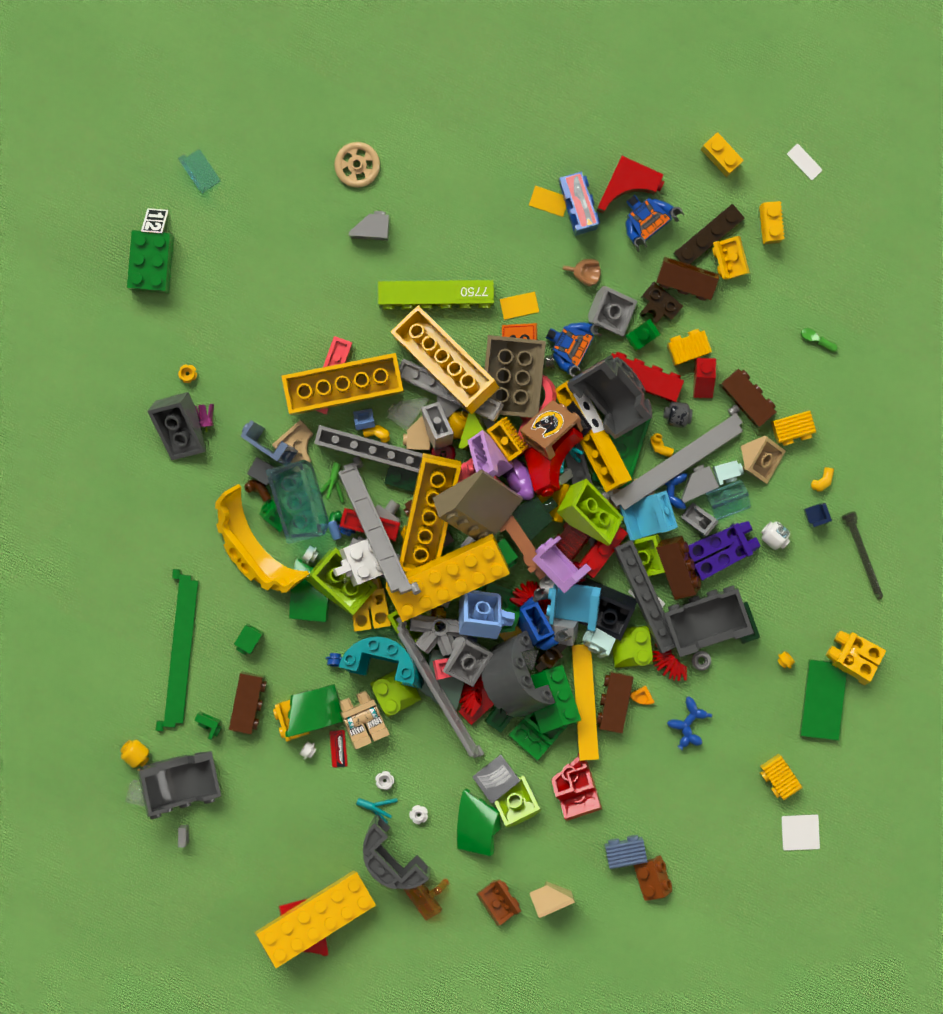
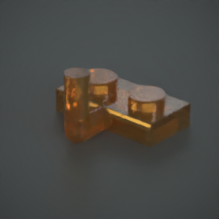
(425, 900)

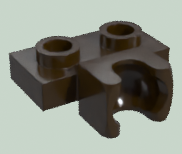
(660, 303)
(550, 657)

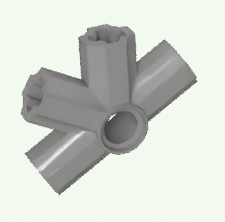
(431, 636)

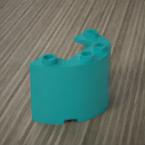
(359, 655)

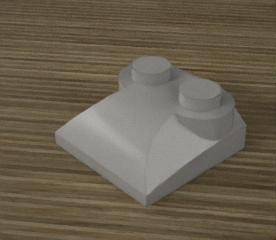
(612, 310)
(467, 660)

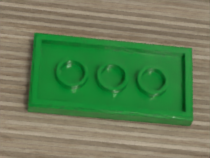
(629, 448)
(823, 700)

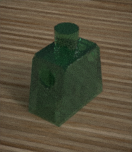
(534, 515)

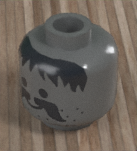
(678, 414)

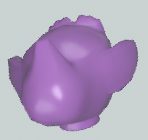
(520, 480)

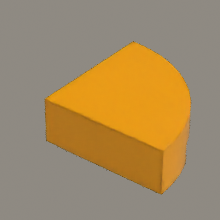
(642, 696)

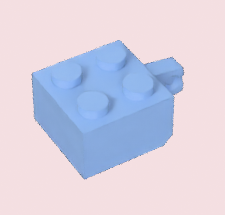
(482, 615)

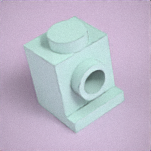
(727, 472)
(598, 642)

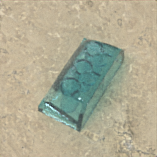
(298, 501)

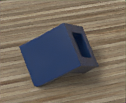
(817, 514)

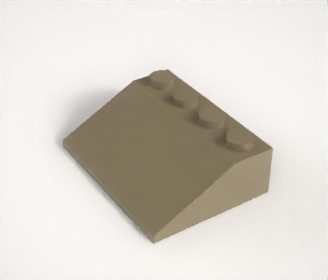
(518, 371)
(477, 505)

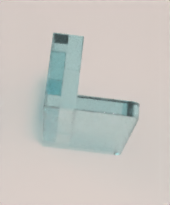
(199, 170)
(729, 499)

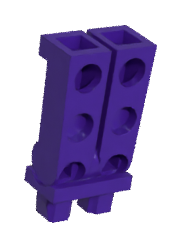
(730, 537)

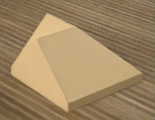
(761, 458)
(550, 899)

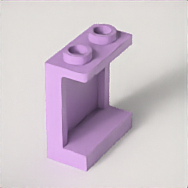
(558, 566)

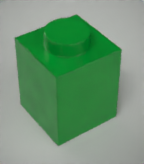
(248, 639)

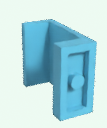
(649, 516)
(577, 604)

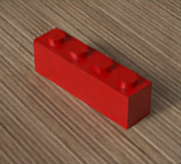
(653, 379)

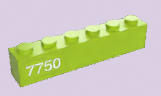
(436, 293)

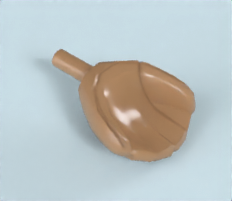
(586, 271)

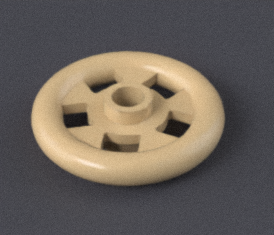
(370, 155)

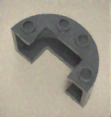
(616, 393)
(708, 620)
(509, 681)
(178, 783)
(384, 866)

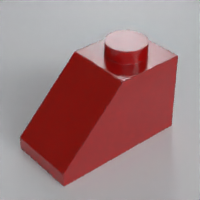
(704, 377)

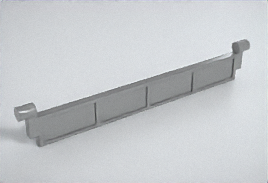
(678, 462)
(374, 529)
(437, 691)

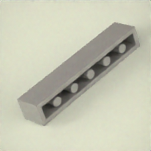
(368, 448)

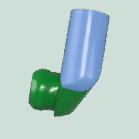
(333, 525)

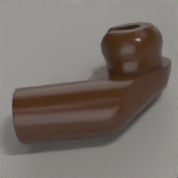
(259, 487)

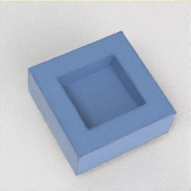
(364, 419)

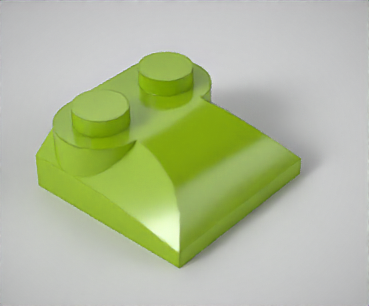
(648, 554)
(633, 648)
(393, 695)
(517, 804)

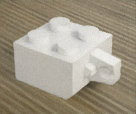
(358, 563)

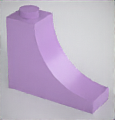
(487, 455)

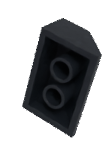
(614, 610)

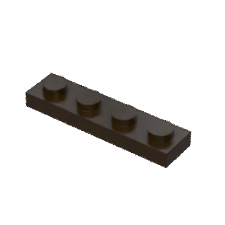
(710, 233)

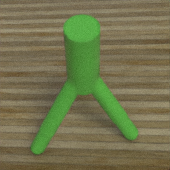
(330, 483)

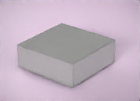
(183, 835)

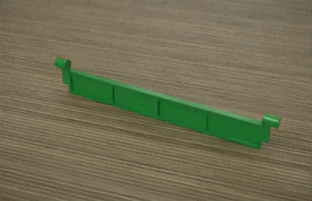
(180, 651)

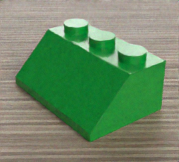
(564, 710)

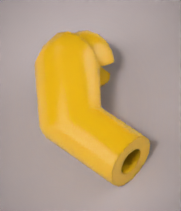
(379, 432)
(824, 482)

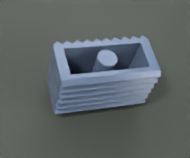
(625, 852)

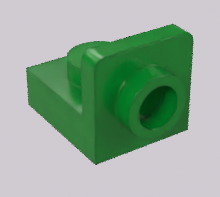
(642, 335)
(270, 514)
(206, 721)

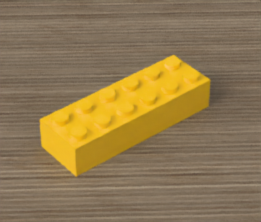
(445, 359)
(342, 384)
(424, 528)
(451, 577)
(315, 919)

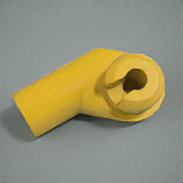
(659, 447)

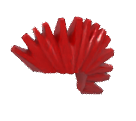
(526, 592)
(673, 665)
(472, 697)

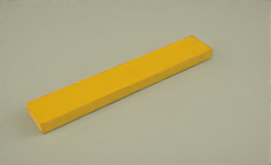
(585, 702)

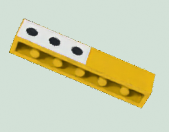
(597, 442)

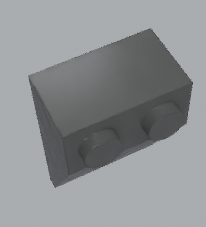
(178, 425)

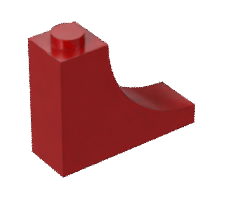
(629, 178)
(545, 472)

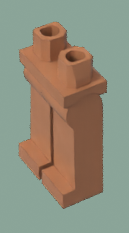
(524, 545)

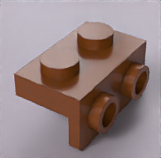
(653, 879)
(498, 901)

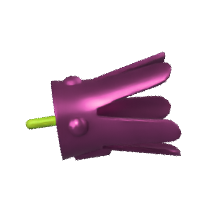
(205, 420)

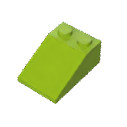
(590, 512)
(339, 588)

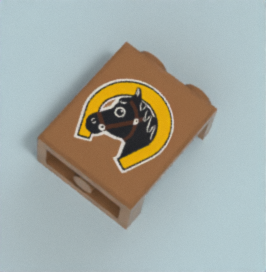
(548, 427)

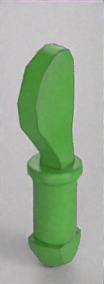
(811, 336)

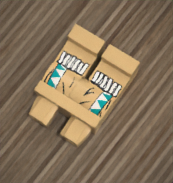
(358, 715)

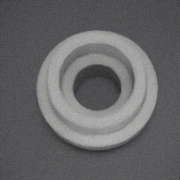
(707, 662)

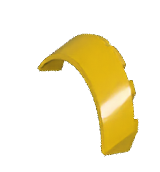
(246, 550)

